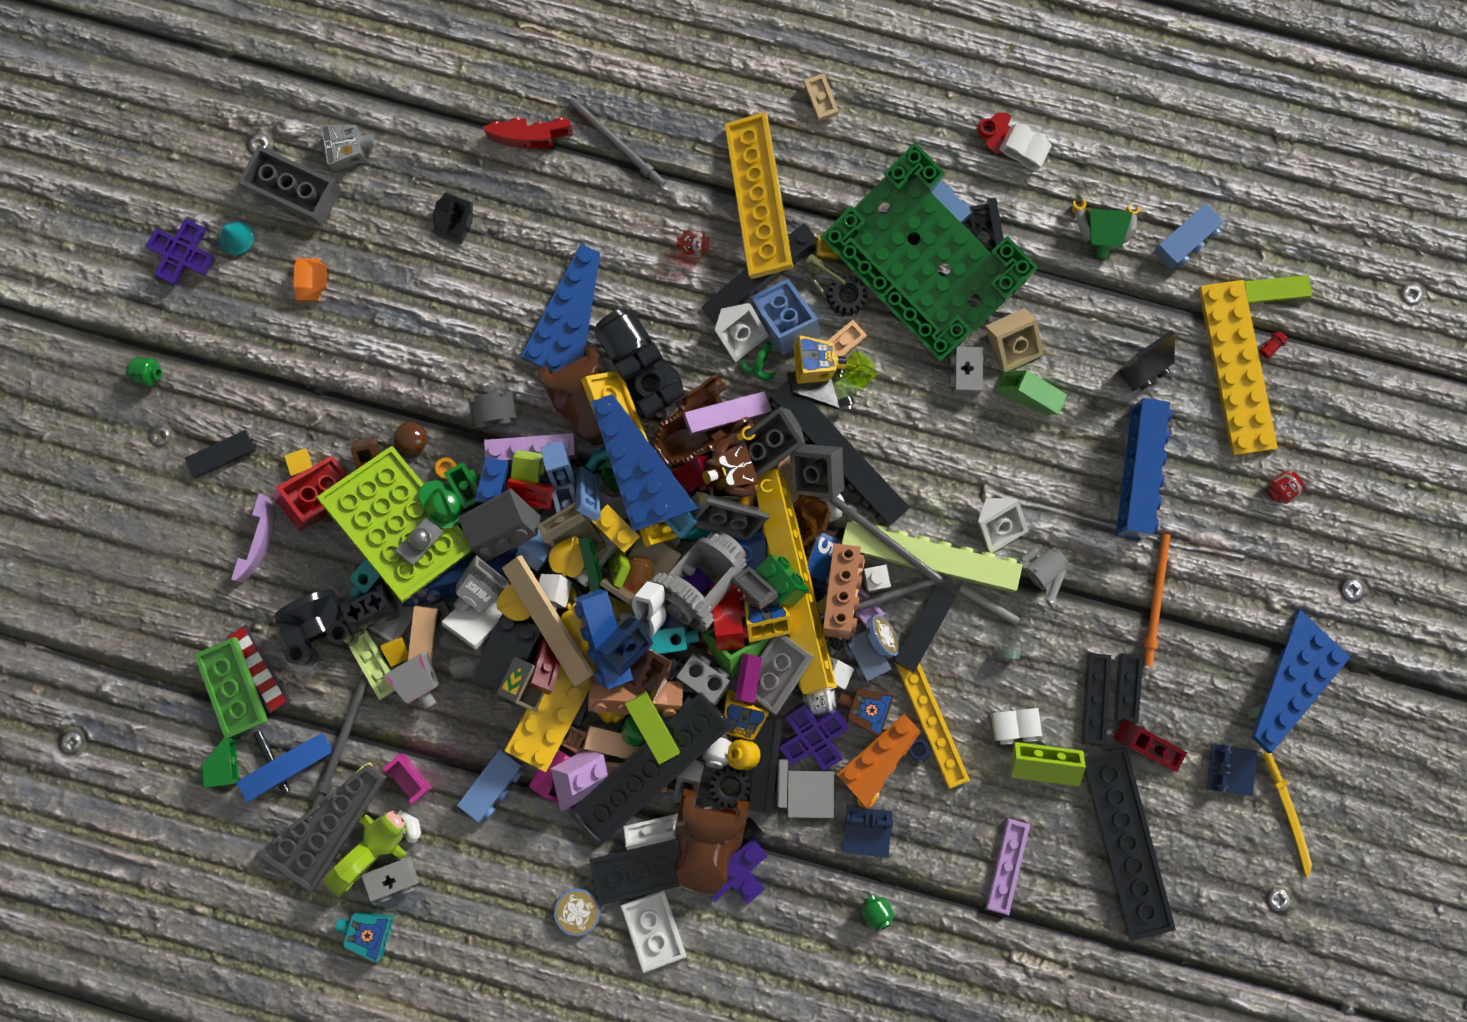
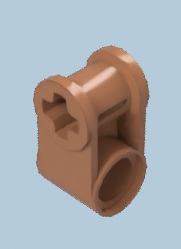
(575, 739)

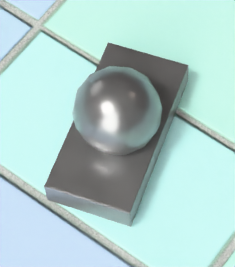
(419, 542)
(754, 587)

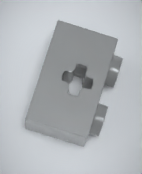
(973, 361)
(377, 884)

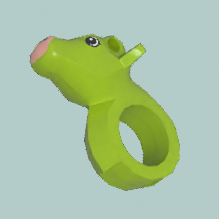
(379, 839)

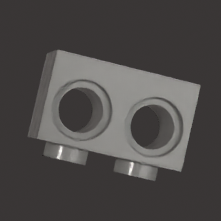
(703, 681)

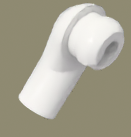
(412, 827)

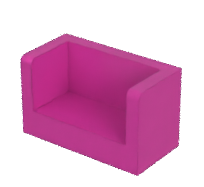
(408, 778)

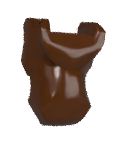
(569, 395)
(673, 438)
(706, 844)

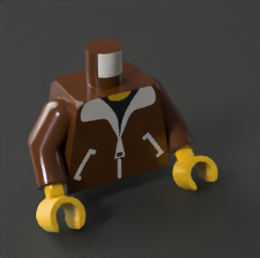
(732, 467)

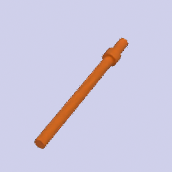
(1150, 642)

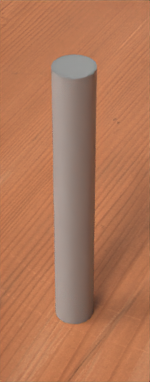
(989, 605)

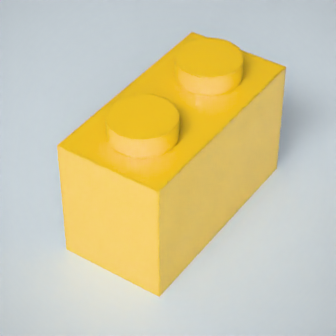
(615, 528)

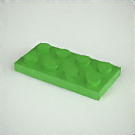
(231, 688)

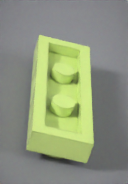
(372, 665)

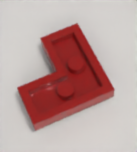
(533, 493)

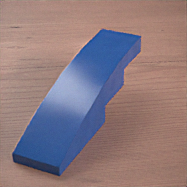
(285, 767)

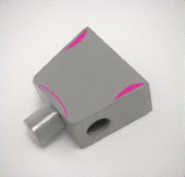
(414, 680)

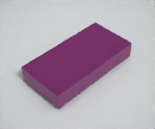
(748, 678)

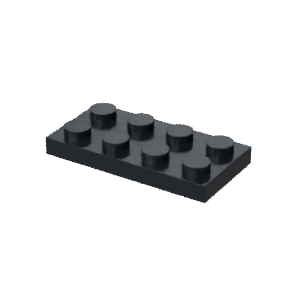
(635, 872)

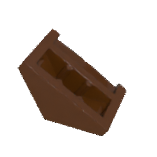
(811, 518)
(650, 674)

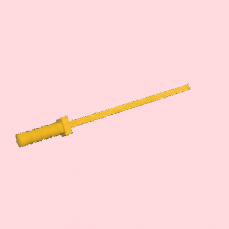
(1280, 785)

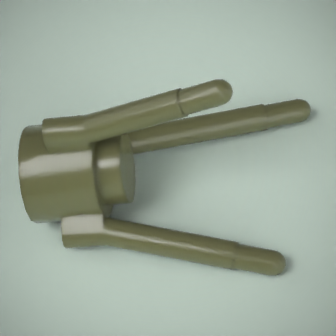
(815, 266)

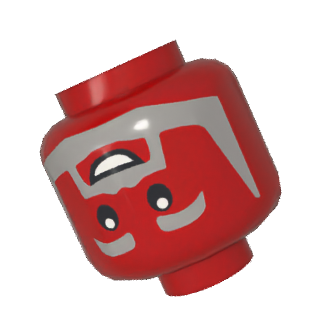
(1285, 487)

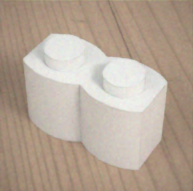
(1025, 146)
(649, 607)
(1015, 725)

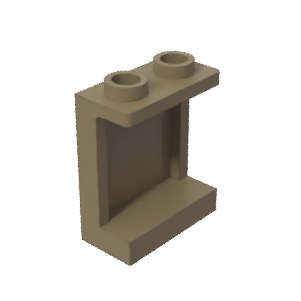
(569, 524)

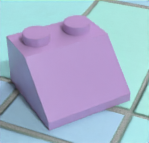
(578, 777)

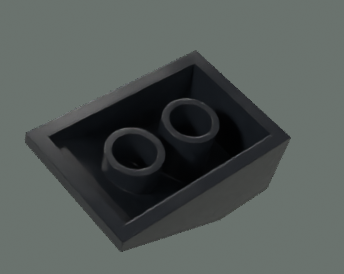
(1150, 362)
(507, 641)

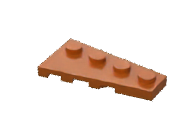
(876, 762)

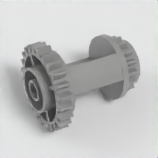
(682, 599)

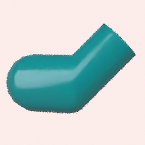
(596, 458)

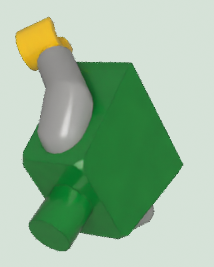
(1105, 227)

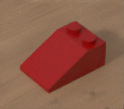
(299, 494)

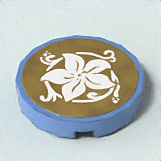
(882, 636)
(577, 912)

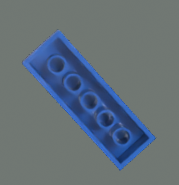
(1143, 469)

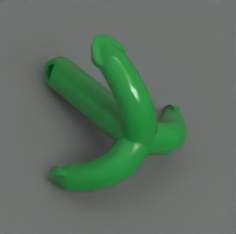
(758, 364)

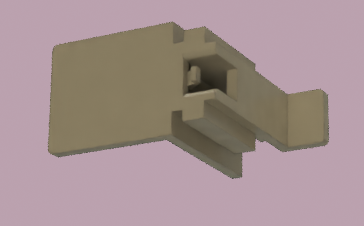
(661, 554)

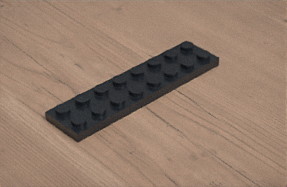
(642, 777)
(1128, 844)

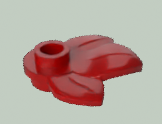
(999, 128)

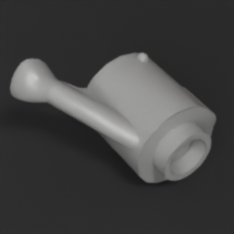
(1046, 572)

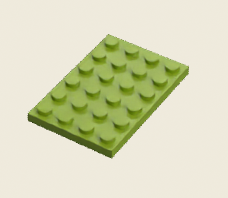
(378, 511)

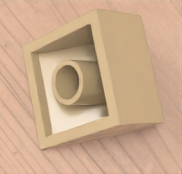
(1015, 339)

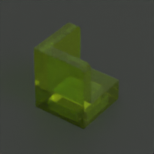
(860, 369)

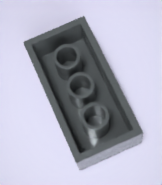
(289, 185)

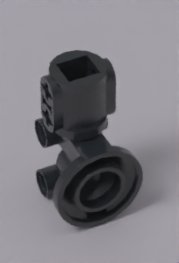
(637, 359)
(323, 616)

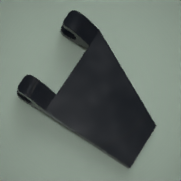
(821, 392)

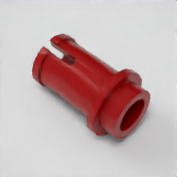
(1278, 339)

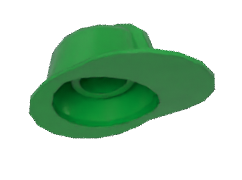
(440, 504)

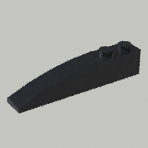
(741, 287)

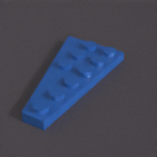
(567, 318)
(643, 478)
(1298, 679)

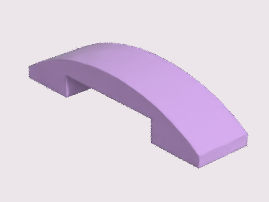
(261, 540)

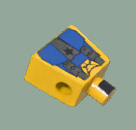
(816, 360)
(767, 622)
(744, 716)

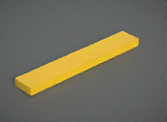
(933, 726)

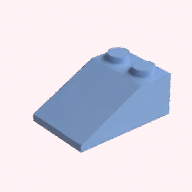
(785, 315)

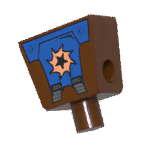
(867, 709)

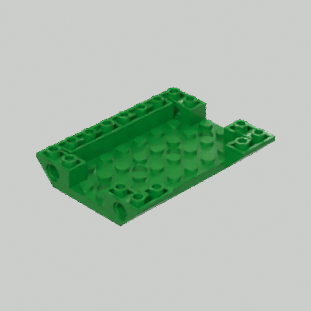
(908, 274)

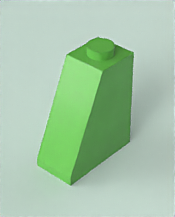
(1031, 392)

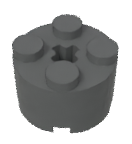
(492, 409)

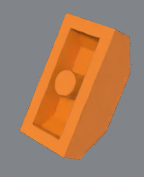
(309, 279)

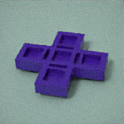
(180, 252)
(813, 736)
(740, 872)

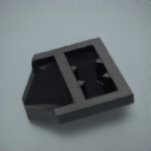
(452, 217)

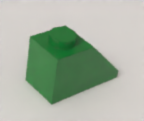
(221, 765)

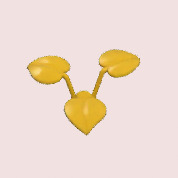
(563, 559)

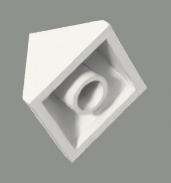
(739, 330)
(1001, 522)

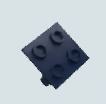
(1232, 770)
(867, 832)

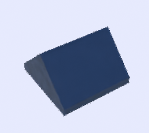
(625, 645)

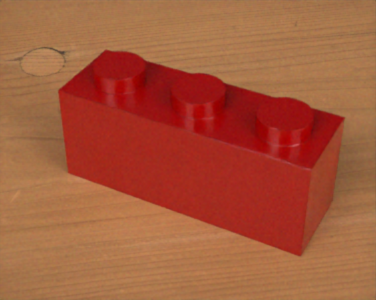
(728, 621)

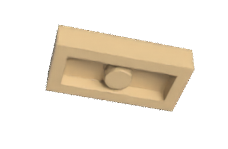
(821, 97)

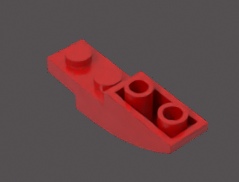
(520, 135)

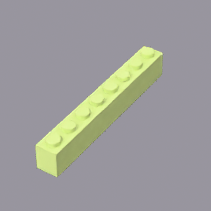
(941, 557)

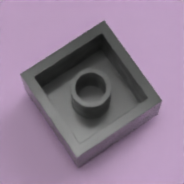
(817, 471)

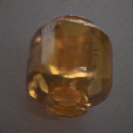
(640, 572)

